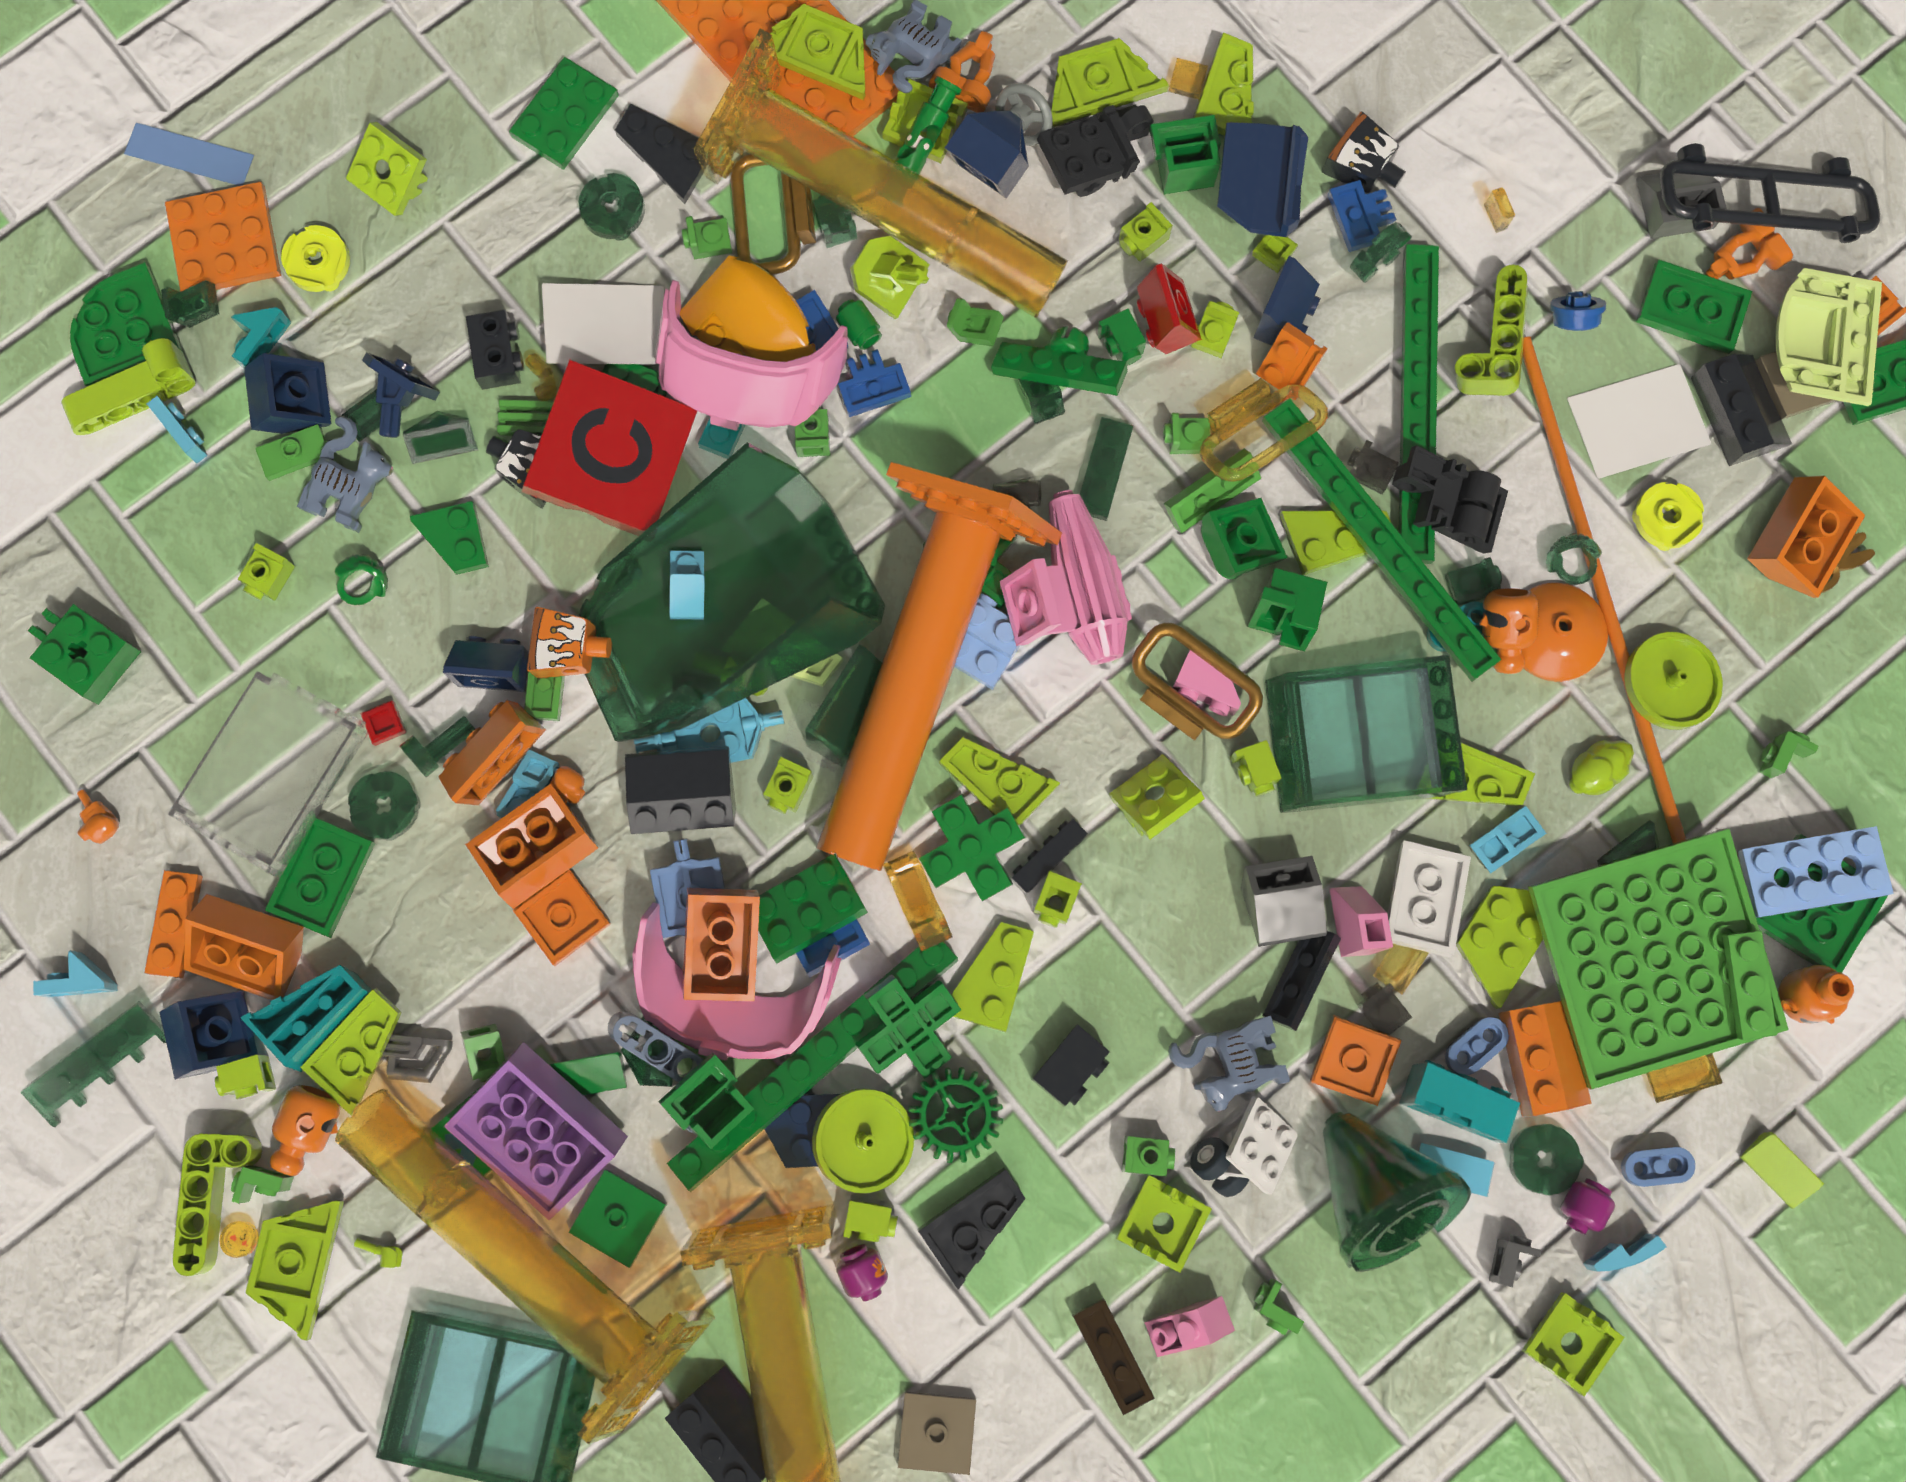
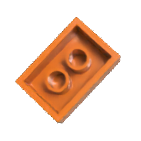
(720, 944)

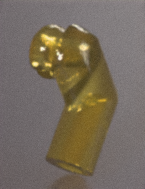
(544, 372)

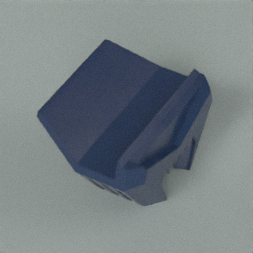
(1263, 176)

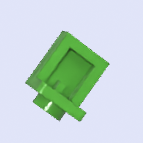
(974, 324)
(1779, 753)
(1278, 1318)

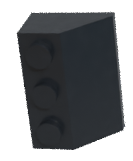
(1740, 408)
(679, 790)
(721, 1429)

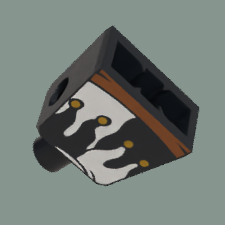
(1364, 155)
(515, 459)

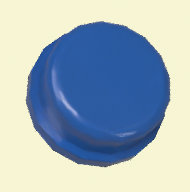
(1577, 311)

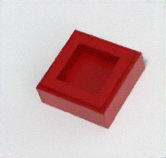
(383, 723)

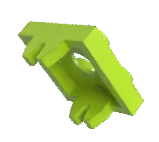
(905, 111)
(403, 162)
(1151, 815)
(1188, 1219)
(1597, 1343)

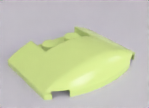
(1829, 336)

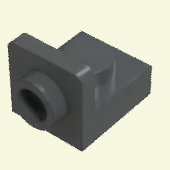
(1506, 1261)

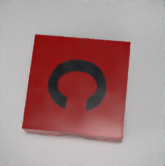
(609, 449)

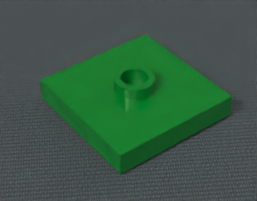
(617, 1218)

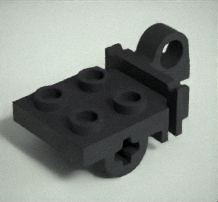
(1095, 149)
(1452, 499)

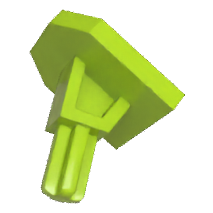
(888, 274)

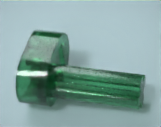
(426, 757)

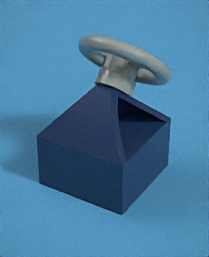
(994, 141)

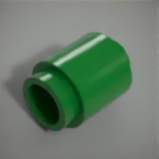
(860, 324)

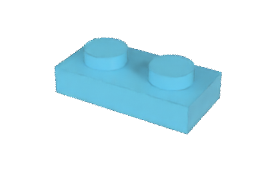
(171, 419)

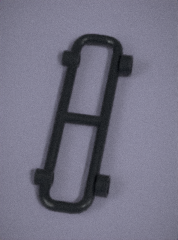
(1834, 174)

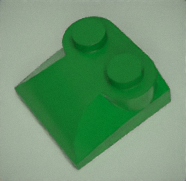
(1241, 538)

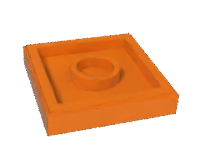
(561, 917)
(1355, 1060)

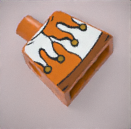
(563, 644)

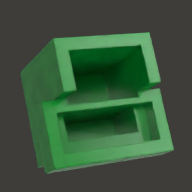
(1186, 153)
(1289, 607)
(707, 1101)

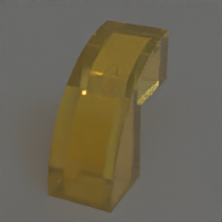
(917, 900)

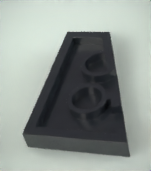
(663, 148)
(970, 1224)

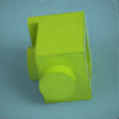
(1157, 233)
(276, 573)
(1257, 768)
(800, 779)
(1061, 887)
(245, 1076)
(870, 1221)

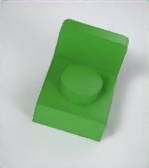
(707, 238)
(1185, 434)
(265, 1180)

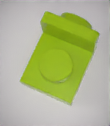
(1216, 328)

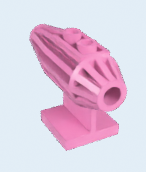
(1075, 594)

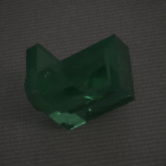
(190, 305)

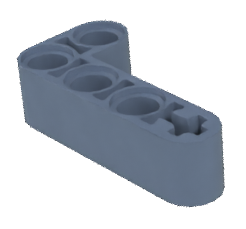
(665, 1061)

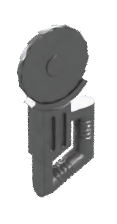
(411, 1048)

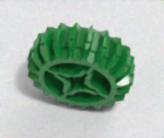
(969, 1140)

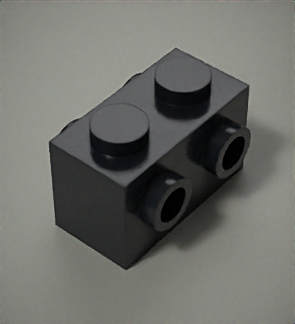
(494, 349)

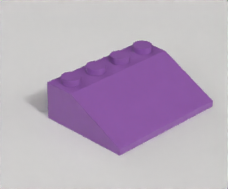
(536, 1131)

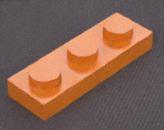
(176, 900)

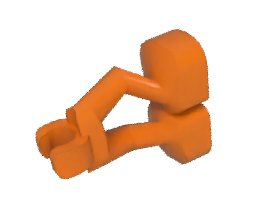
(973, 91)
(1770, 247)

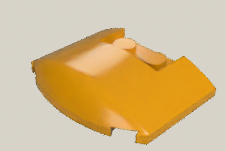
(748, 314)

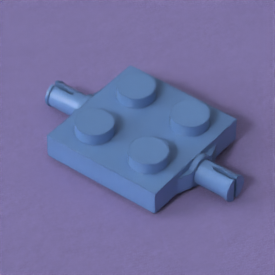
(671, 886)

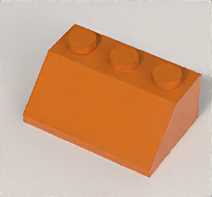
(1806, 535)
(490, 753)
(531, 846)
(241, 947)
(1544, 1060)

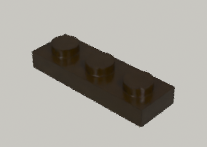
(1113, 1356)

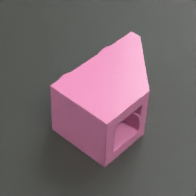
(1204, 683)
(1359, 922)
(1190, 1327)

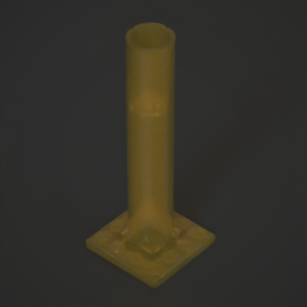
(870, 184)
(522, 1261)
(778, 1335)

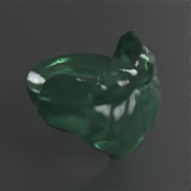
(1555, 559)

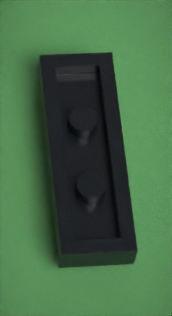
(1301, 980)

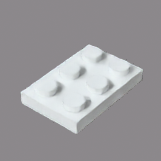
(1427, 898)

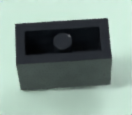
(1071, 1066)

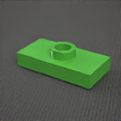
(291, 452)

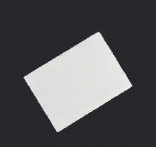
(601, 323)
(1639, 421)

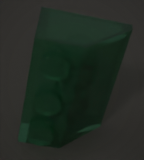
(841, 713)

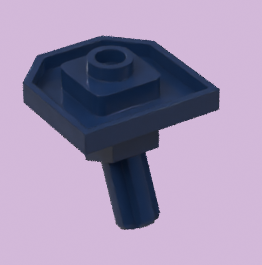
(396, 390)

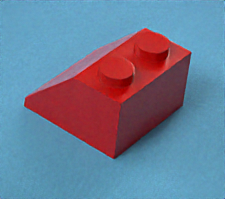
(1167, 310)

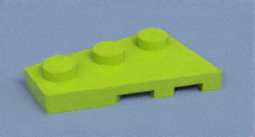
(1228, 84)
(1320, 539)
(996, 780)
(1491, 780)
(993, 979)
(353, 1050)

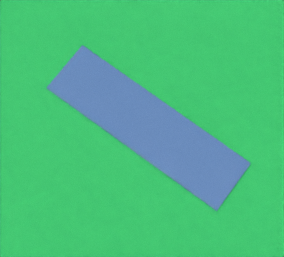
(189, 154)

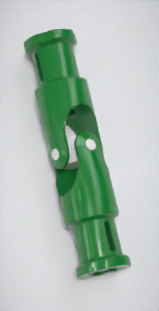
(933, 116)

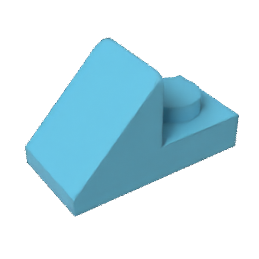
(687, 585)
(83, 978)

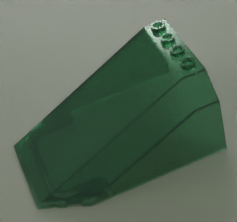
(775, 598)

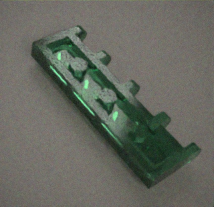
(92, 1061)

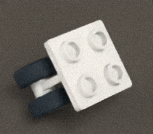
(1254, 1154)

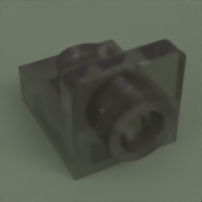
(1371, 467)
(1383, 1008)

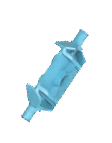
(738, 725)

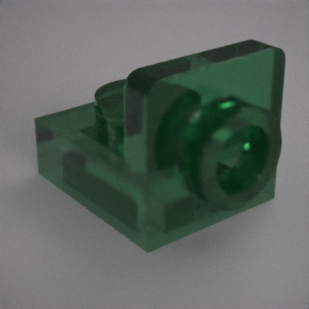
(1043, 399)
(1474, 581)

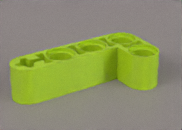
(1503, 330)
(127, 392)
(210, 1203)

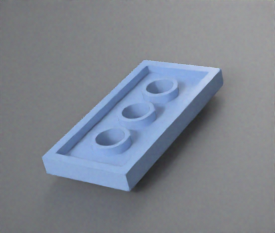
(1827, 851)

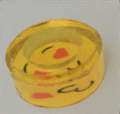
(239, 1239)

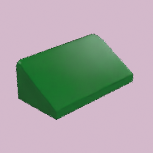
(594, 1073)

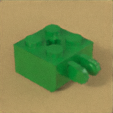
(69, 641)

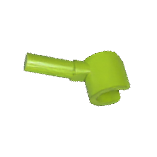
(390, 1255)

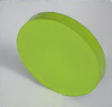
(1673, 681)
(863, 1140)

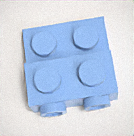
(987, 644)

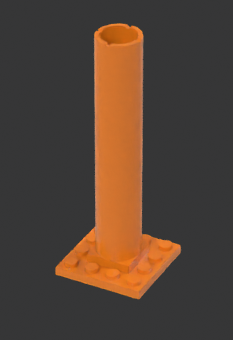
(921, 656)

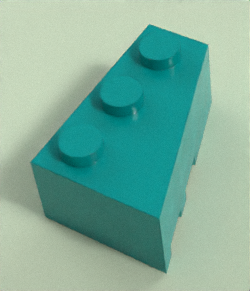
(304, 1019)
(1460, 1101)

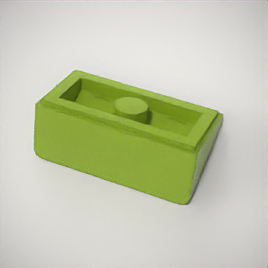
(1781, 1169)

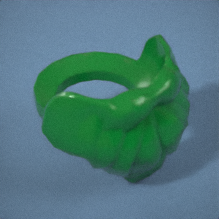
(361, 562)

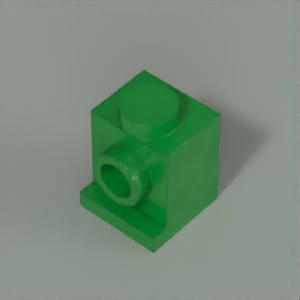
(1122, 337)

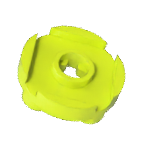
(325, 274)
(1650, 520)

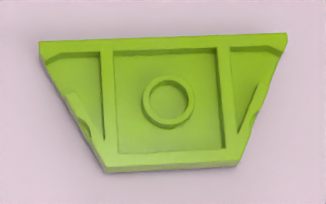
(822, 49)
(1101, 78)
(1501, 940)
(294, 1263)

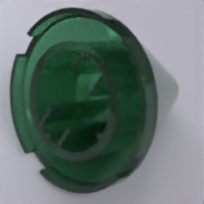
(1385, 1193)

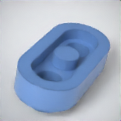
(1475, 1047)
(1656, 1166)

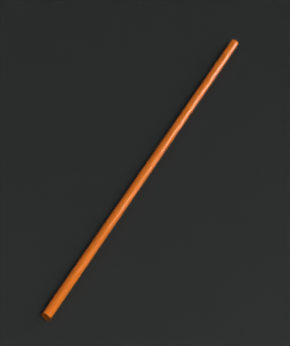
(1600, 586)

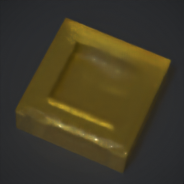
(1188, 78)
(1499, 209)

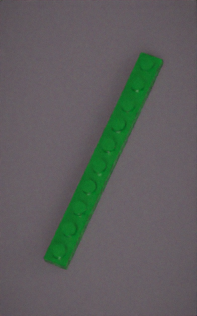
(1418, 380)
(1384, 544)
(808, 1067)

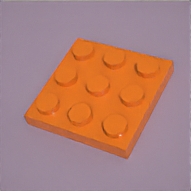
(223, 237)

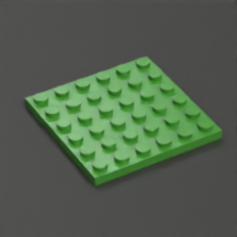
(1646, 955)

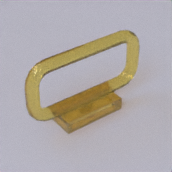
(1246, 408)

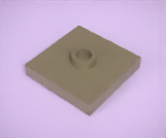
(1786, 402)
(937, 1433)

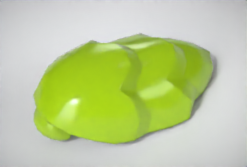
(1601, 767)

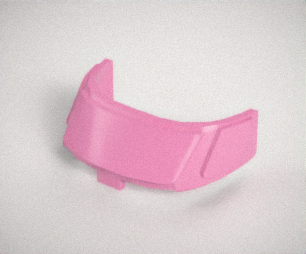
(740, 387)
(726, 1028)

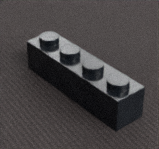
(1052, 853)

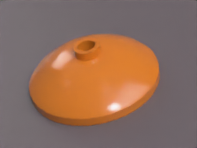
(1570, 653)

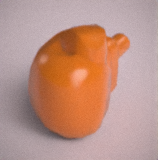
(568, 784)
(98, 820)

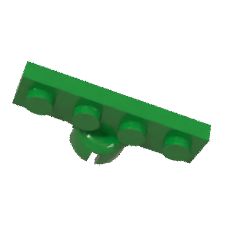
(1061, 363)

